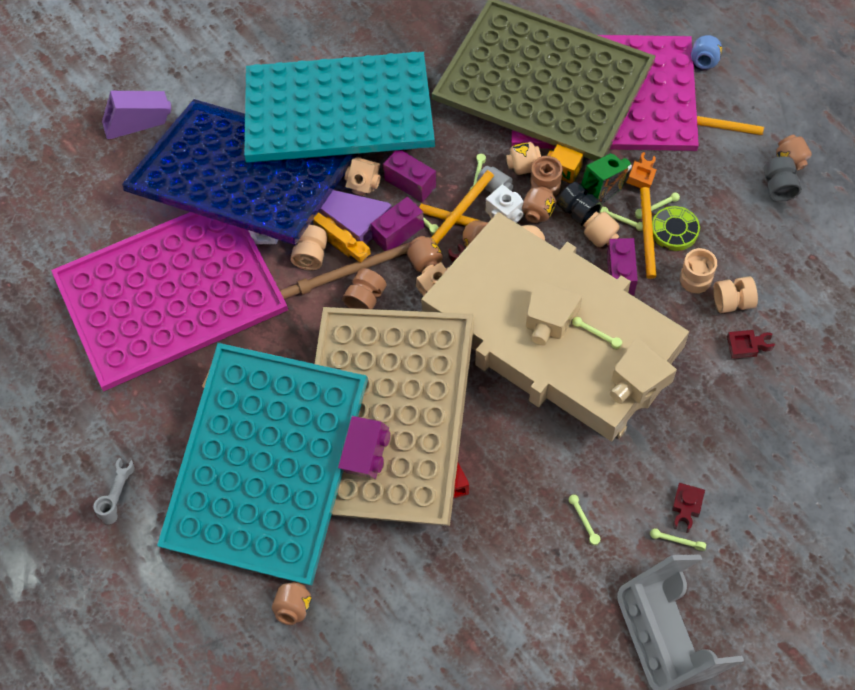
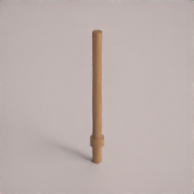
(304, 286)

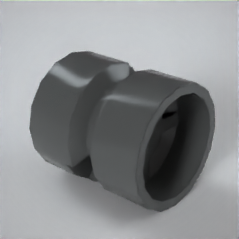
(782, 179)

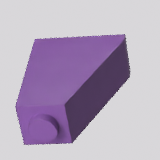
(134, 111)
(354, 213)

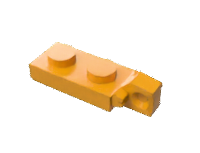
(342, 239)

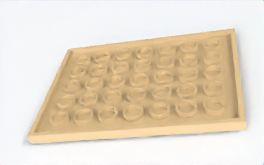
(415, 388)

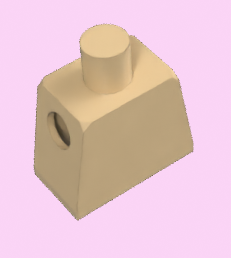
(551, 311)
(640, 374)

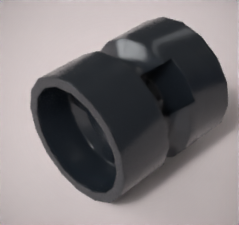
(577, 201)

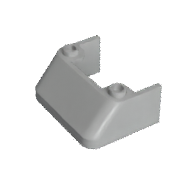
(659, 628)

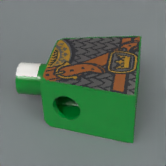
(605, 176)

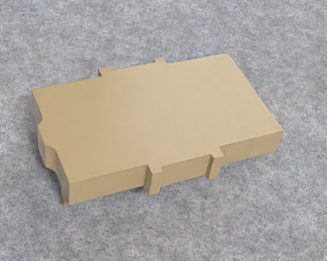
(574, 372)

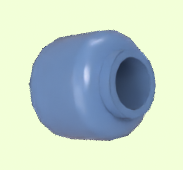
(706, 52)

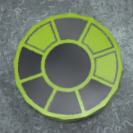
(675, 228)

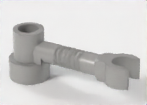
(105, 506)

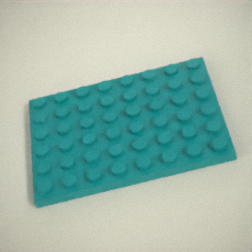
(337, 107)
(263, 463)

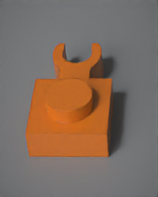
(642, 172)

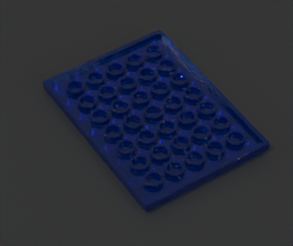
(204, 171)

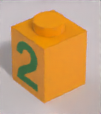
(570, 161)

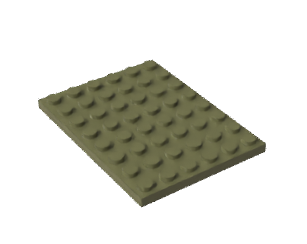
(544, 79)

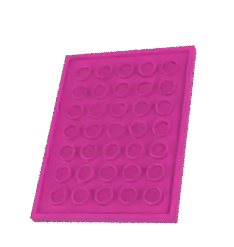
(666, 104)
(166, 295)

